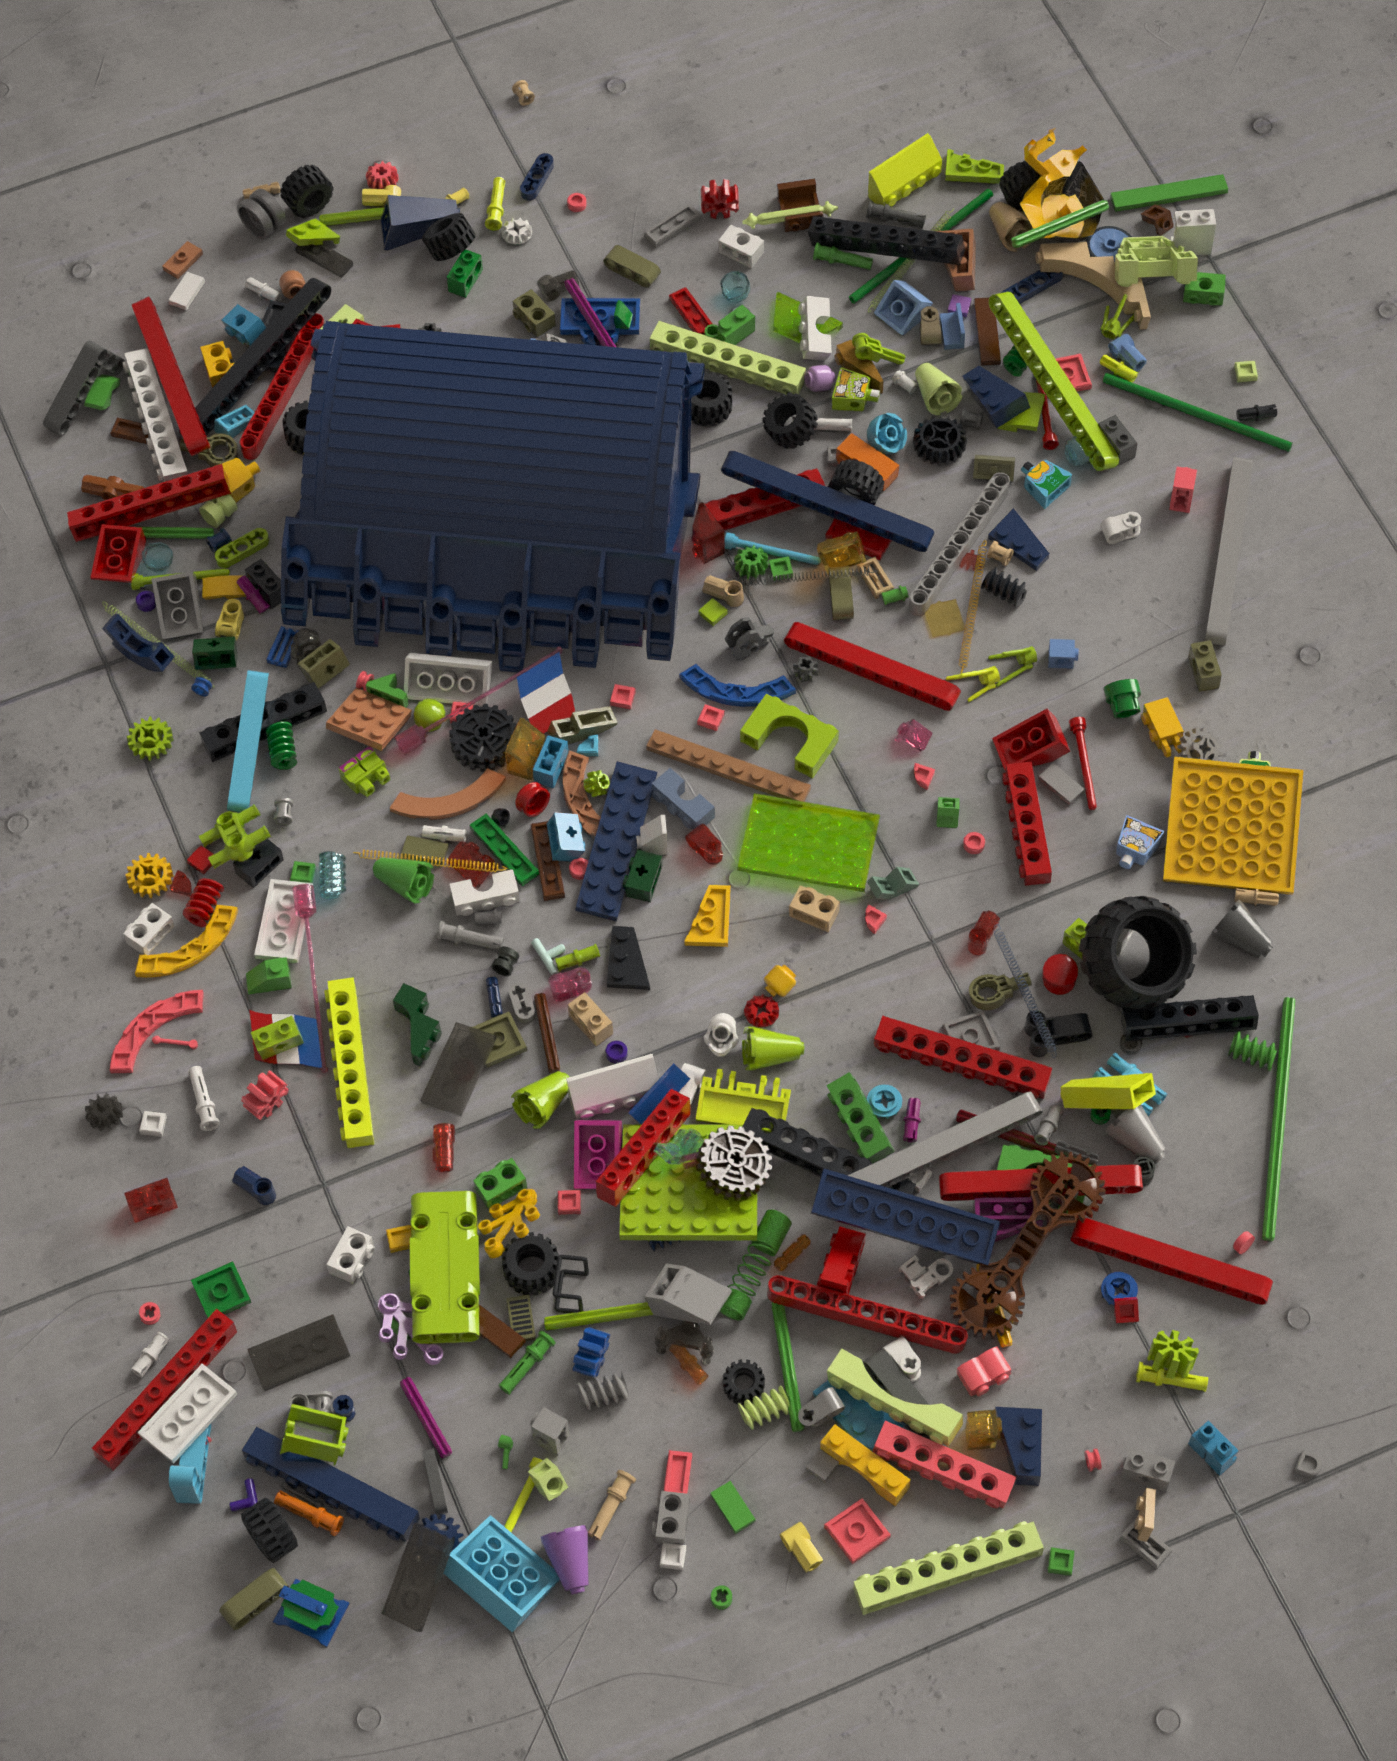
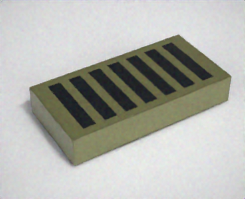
(521, 1316)

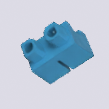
(1214, 1446)

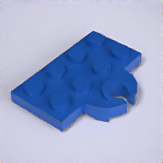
(574, 323)

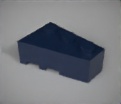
(995, 396)
(1022, 1442)

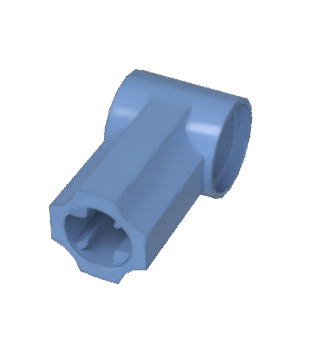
(1125, 349)

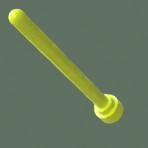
(522, 1499)

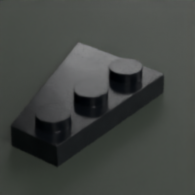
(625, 961)

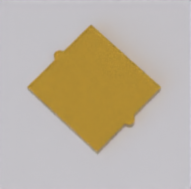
(944, 618)

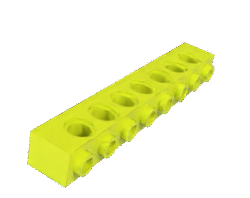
(361, 1133)

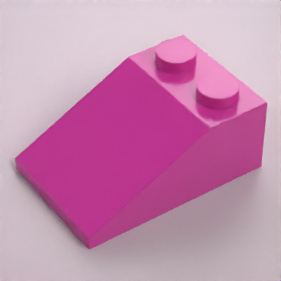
(594, 1149)

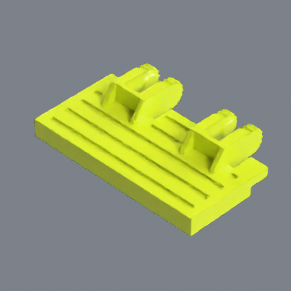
(733, 1106)

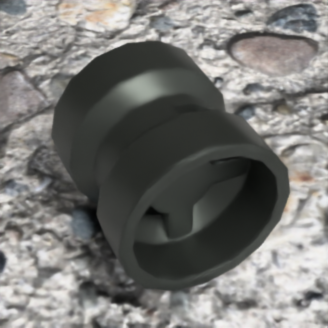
(506, 959)
(1147, 1169)

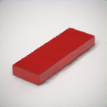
(690, 310)

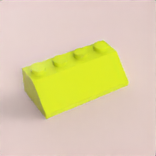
(904, 172)

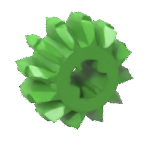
(751, 562)

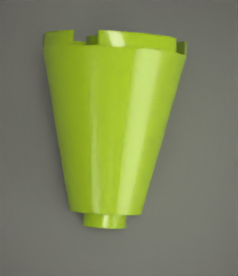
(769, 1048)
(540, 1099)

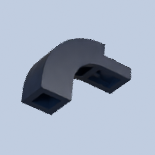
(147, 654)

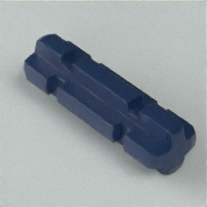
(494, 996)

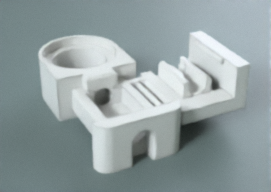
(922, 1279)

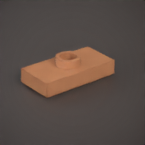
(182, 260)

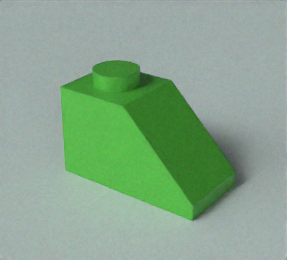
(269, 976)

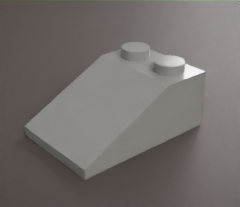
(178, 605)

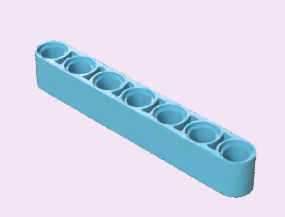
(247, 741)

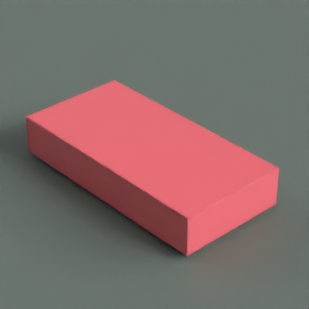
(678, 1471)

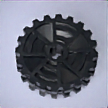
(481, 737)

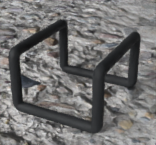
(558, 1281)

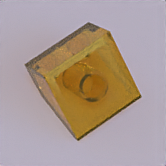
(842, 551)
(524, 749)

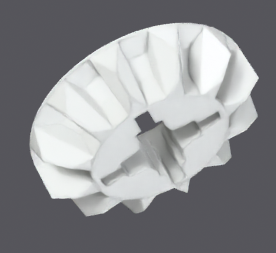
(511, 236)

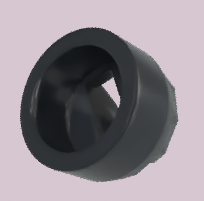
(503, 813)

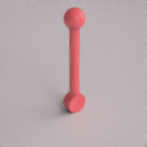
(192, 1043)

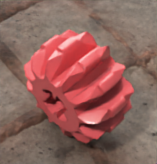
(381, 175)

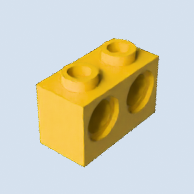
(216, 360)

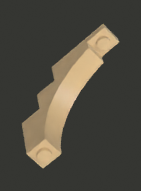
(1076, 261)

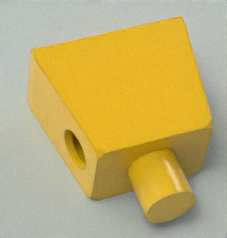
(240, 477)

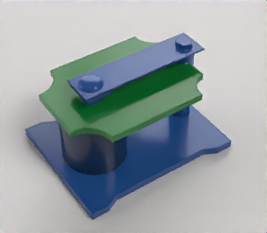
(310, 1610)

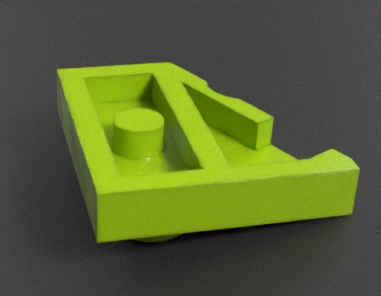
(311, 233)

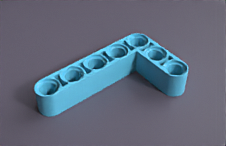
(188, 1478)

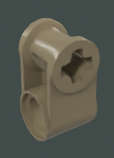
(929, 326)

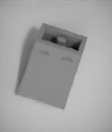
(686, 1295)

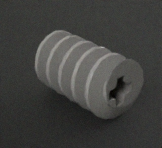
(603, 1391)

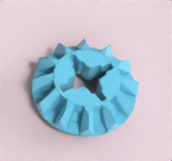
(891, 1094)

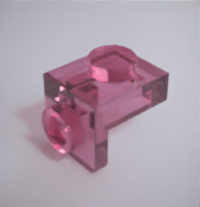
(914, 734)

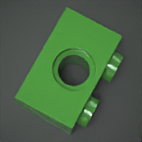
(1206, 290)

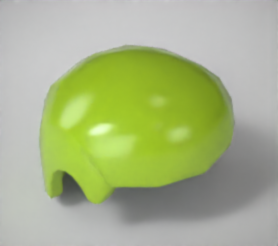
(428, 712)

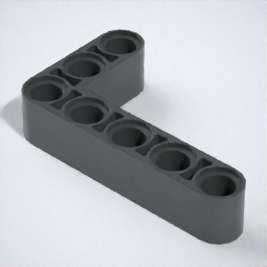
(78, 384)

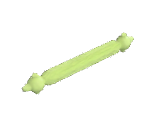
(779, 216)

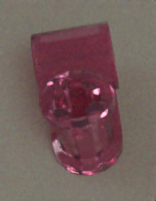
(567, 984)

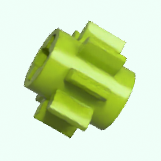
(596, 783)

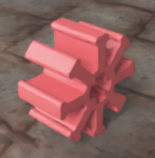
(264, 1095)

